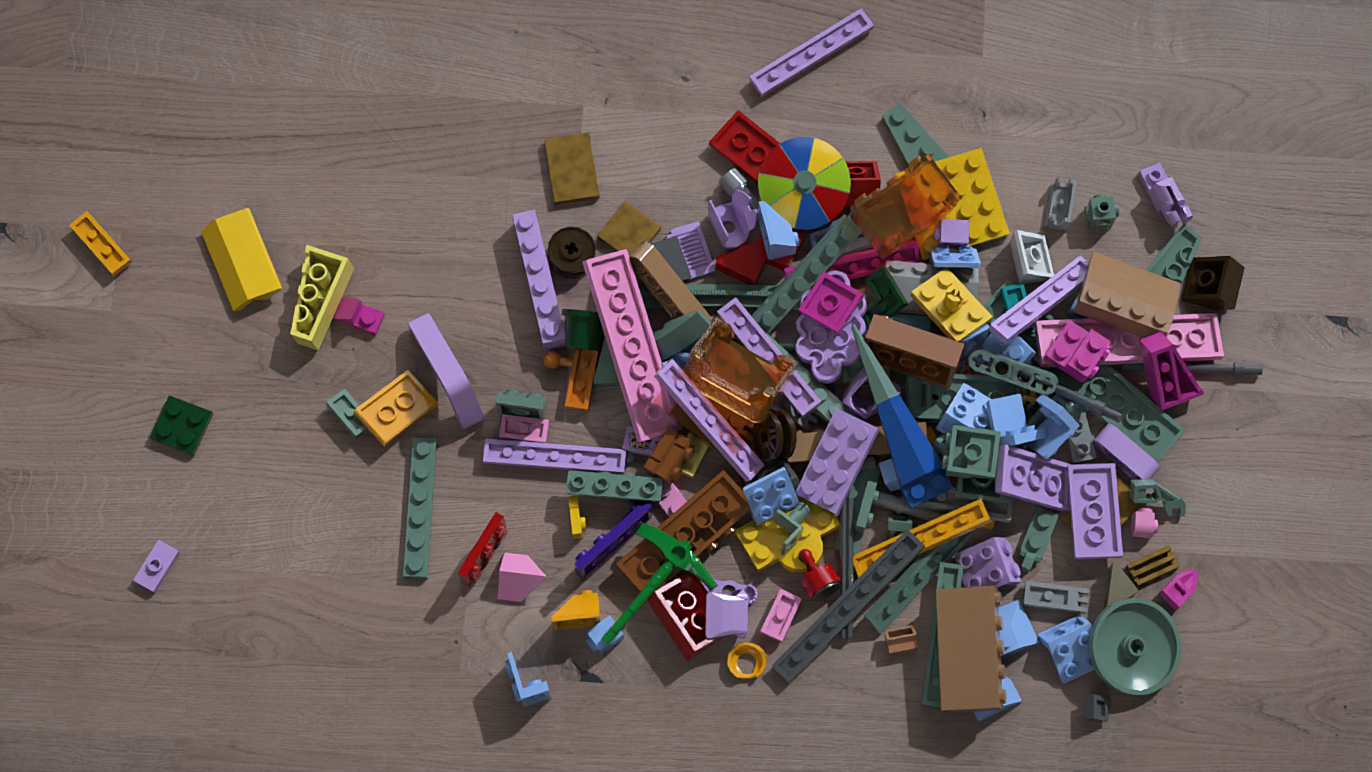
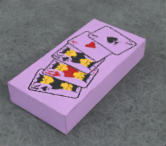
(632, 445)

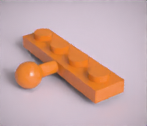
(581, 376)

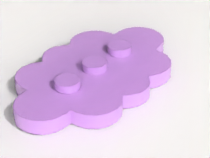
(825, 349)

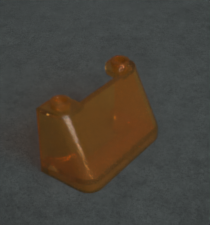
(735, 374)

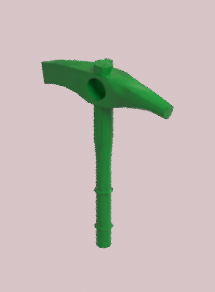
(677, 556)

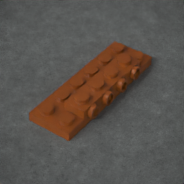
(699, 521)

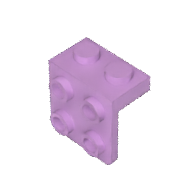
(989, 564)

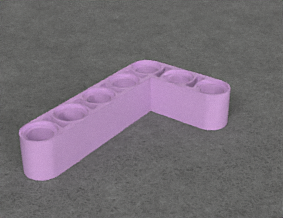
(447, 370)

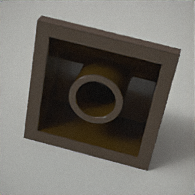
(1213, 282)

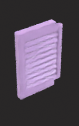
(694, 249)

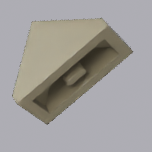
(1118, 585)

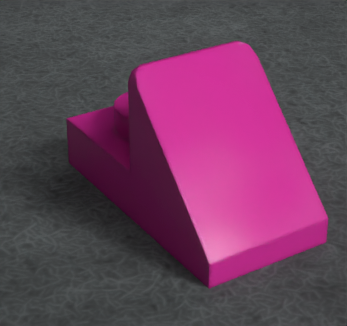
(359, 316)

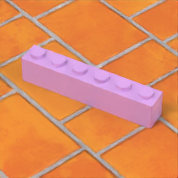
(539, 280)

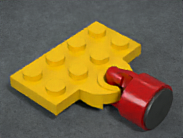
(765, 542)

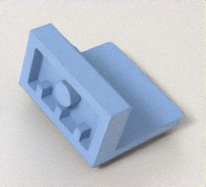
(954, 257)
(966, 410)
(1008, 416)
(1058, 427)
(769, 495)
(1069, 647)
(534, 692)

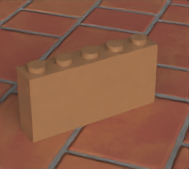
(970, 649)

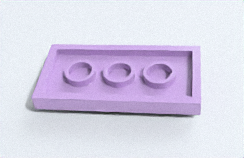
(837, 461)
(1032, 478)
(1094, 511)

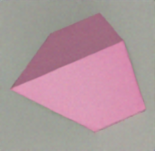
(518, 577)

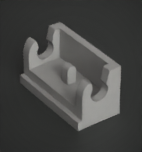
(1060, 204)

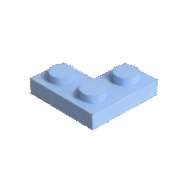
(1015, 349)

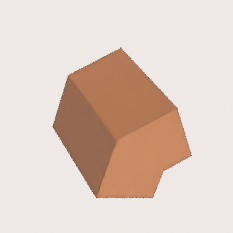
(901, 640)

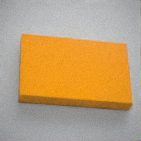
(396, 408)

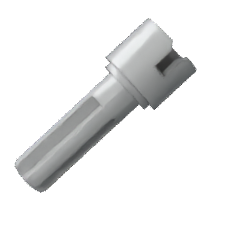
(735, 181)

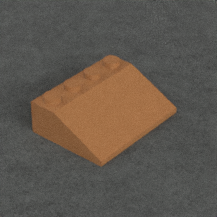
(1127, 297)

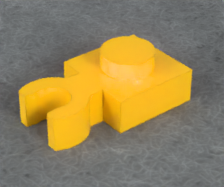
(577, 523)

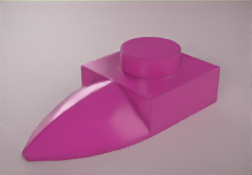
(1180, 588)

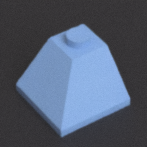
(776, 233)
(1017, 629)

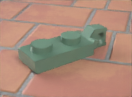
(1037, 537)

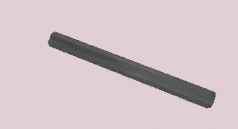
(846, 555)

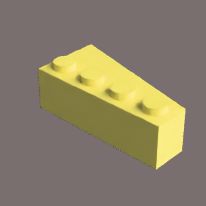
(320, 292)

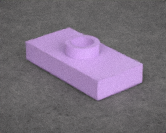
(156, 566)

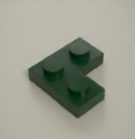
(887, 293)

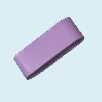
(1125, 453)

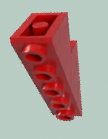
(750, 260)

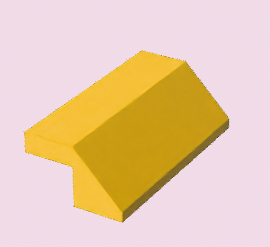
(241, 259)

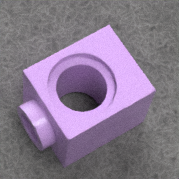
(952, 232)

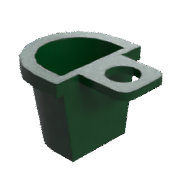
(582, 329)

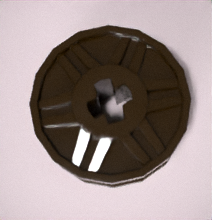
(562, 243)
(775, 436)

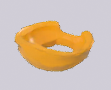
(746, 648)

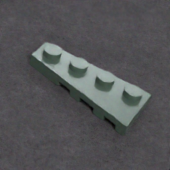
(911, 136)
(1176, 255)

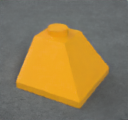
(578, 612)

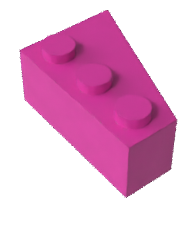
(1167, 373)

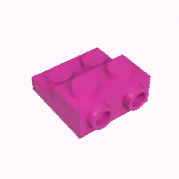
(1078, 351)

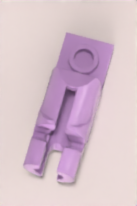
(1165, 195)

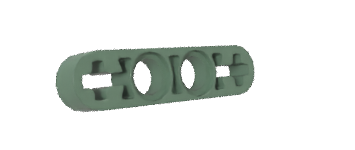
(1012, 374)

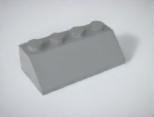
(911, 275)

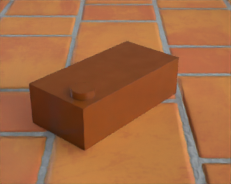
(913, 351)

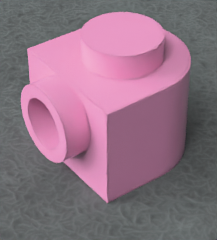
(1143, 523)

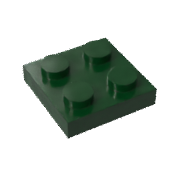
(181, 425)

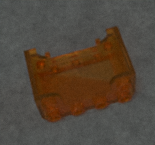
(904, 206)

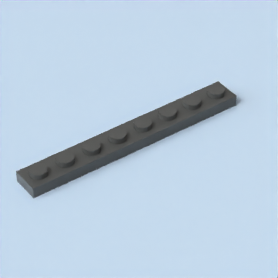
(848, 606)

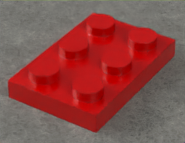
(743, 144)
(483, 550)

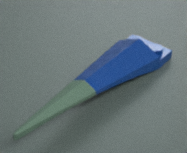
(913, 457)

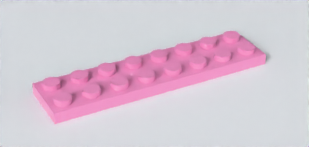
(1193, 336)
(630, 343)

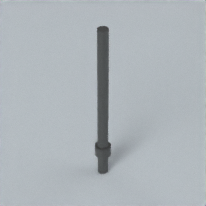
(1236, 369)
(1097, 407)

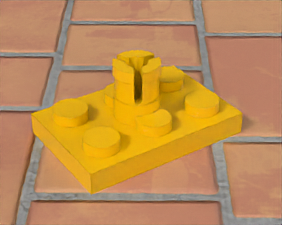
(951, 306)

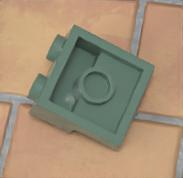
(522, 405)
(971, 452)

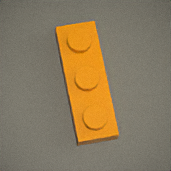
(100, 243)

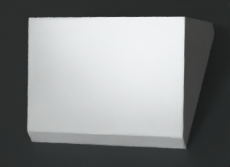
(1031, 257)

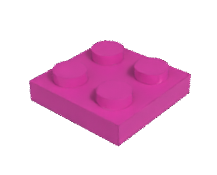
(831, 303)

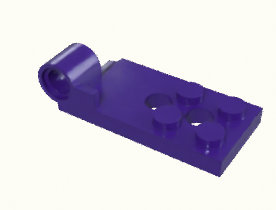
(606, 544)

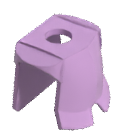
(736, 212)
(861, 407)
(726, 614)

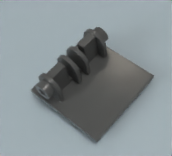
(673, 254)

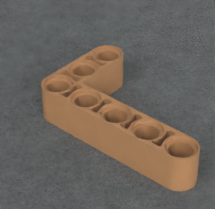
(663, 281)

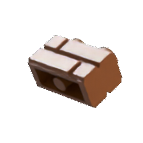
(669, 457)

